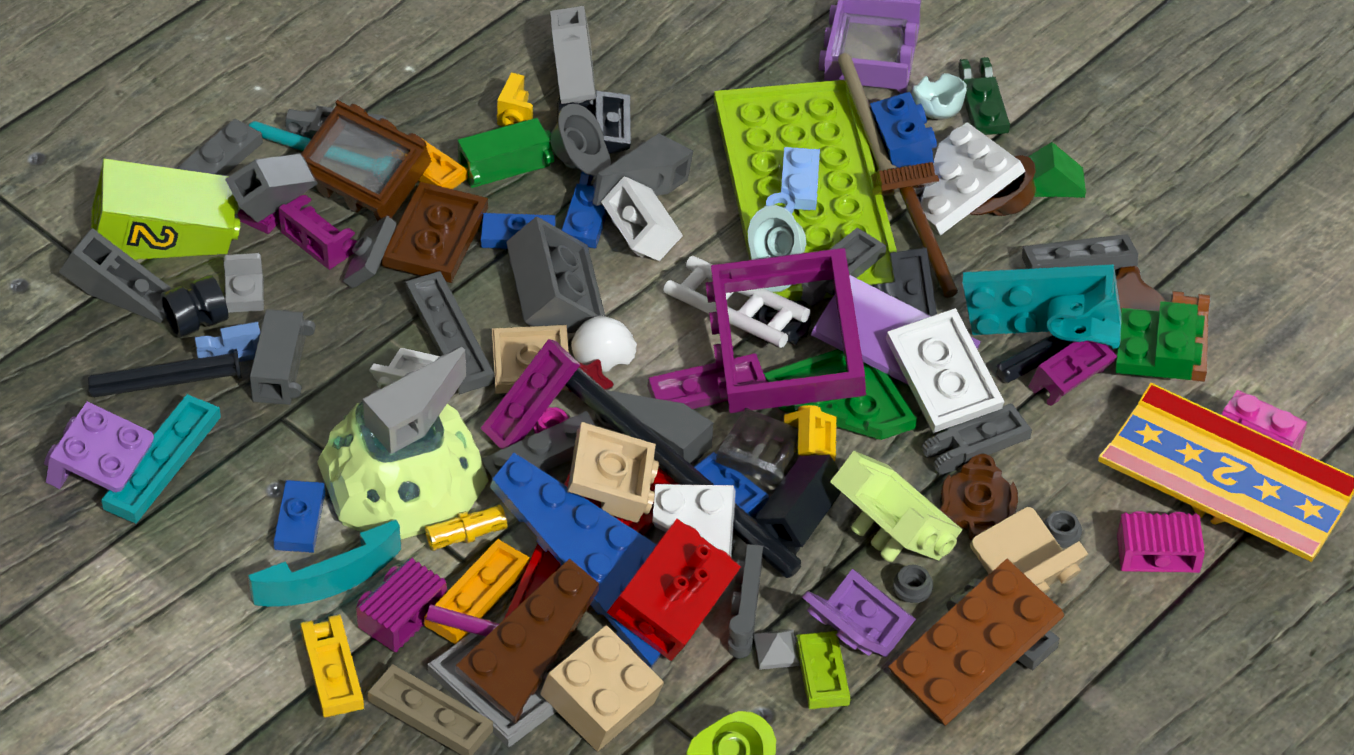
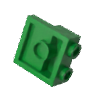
(1160, 341)

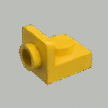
(513, 102)
(815, 431)

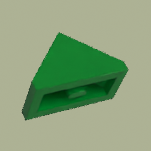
(1057, 173)

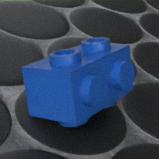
(904, 130)

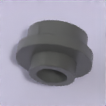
(1066, 522)
(915, 576)

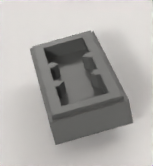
(369, 252)

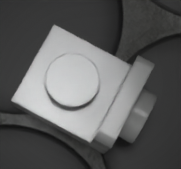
(244, 282)

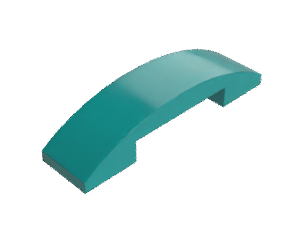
(330, 577)

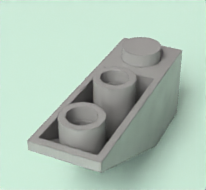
(573, 54)
(412, 404)

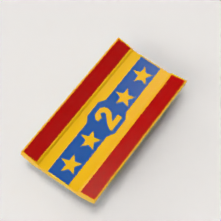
(1230, 472)

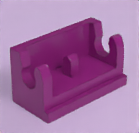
(315, 233)
(1071, 368)

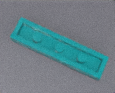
(168, 453)

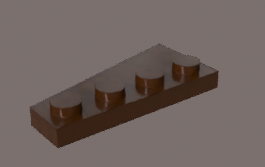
(520, 649)

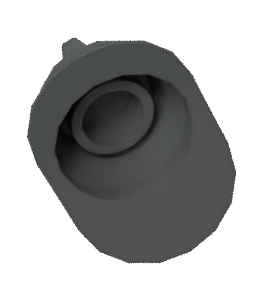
(580, 140)

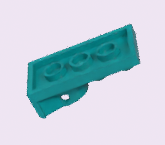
(1046, 301)

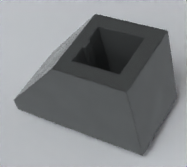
(270, 183)

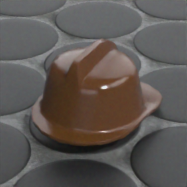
(1014, 196)

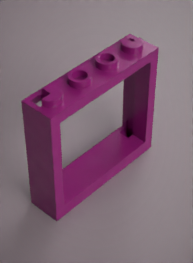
(782, 272)

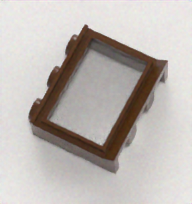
(365, 160)

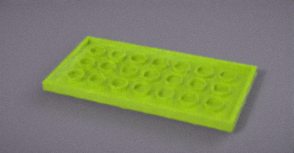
(810, 116)

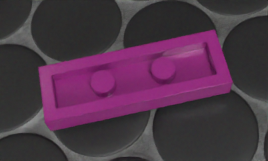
(699, 384)
(530, 395)

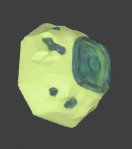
(414, 485)

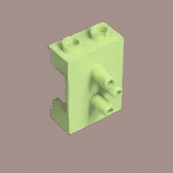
(894, 504)

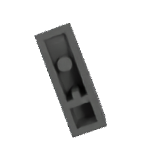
(114, 277)

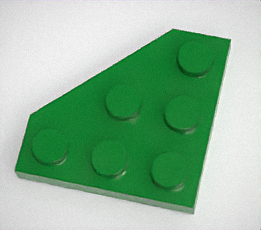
(876, 415)

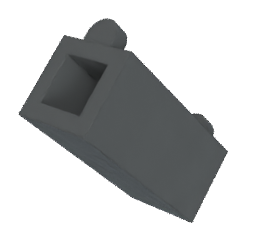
(279, 356)

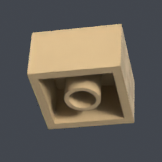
(601, 688)

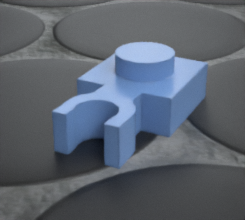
(238, 337)

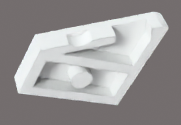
(700, 506)

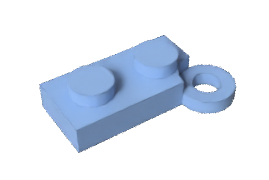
(798, 180)

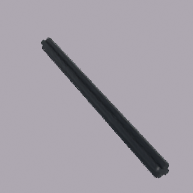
(679, 469)

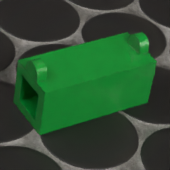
(505, 152)

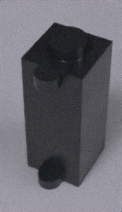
(800, 501)

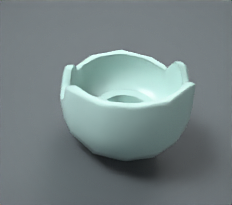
(940, 98)

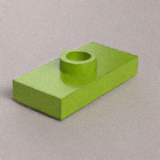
(823, 670)

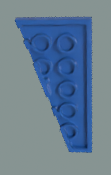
(578, 531)

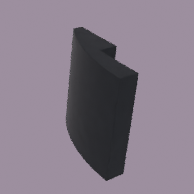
(613, 115)

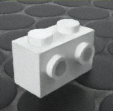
(641, 219)

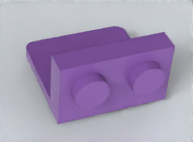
(98, 449)
(862, 615)

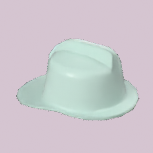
(775, 234)

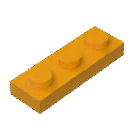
(481, 586)

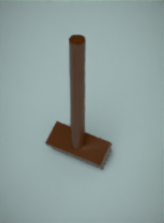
(906, 180)

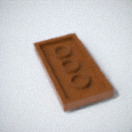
(976, 641)

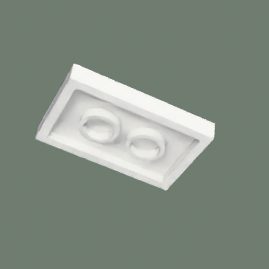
(944, 370)

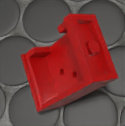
(674, 589)

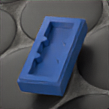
(501, 227)
(747, 494)
(299, 516)

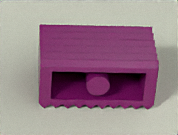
(399, 604)

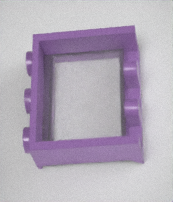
(877, 37)

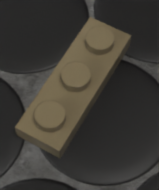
(430, 711)

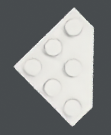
(969, 174)

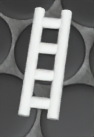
(743, 317)

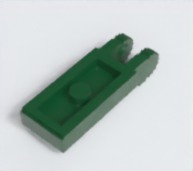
(984, 99)

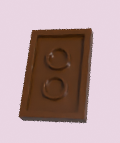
(435, 231)

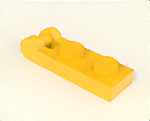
(332, 666)

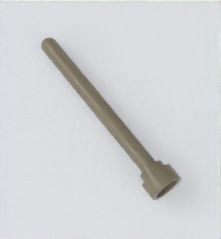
(865, 114)

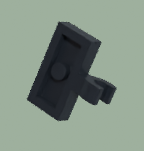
(911, 280)

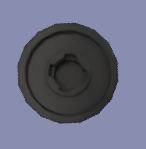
(193, 306)

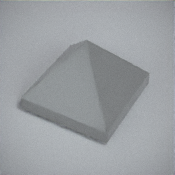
(776, 649)

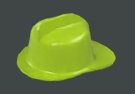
(735, 735)

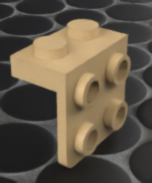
(1030, 548)

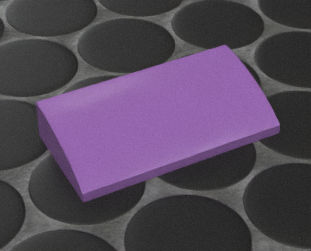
(875, 316)

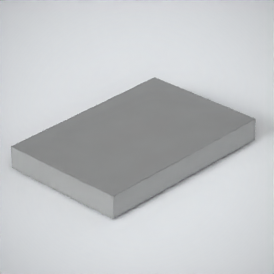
(444, 671)

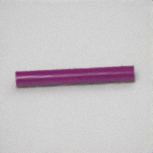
(460, 620)

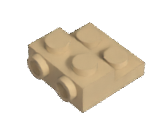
(613, 471)

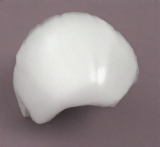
(603, 340)

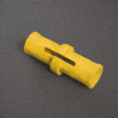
(466, 527)

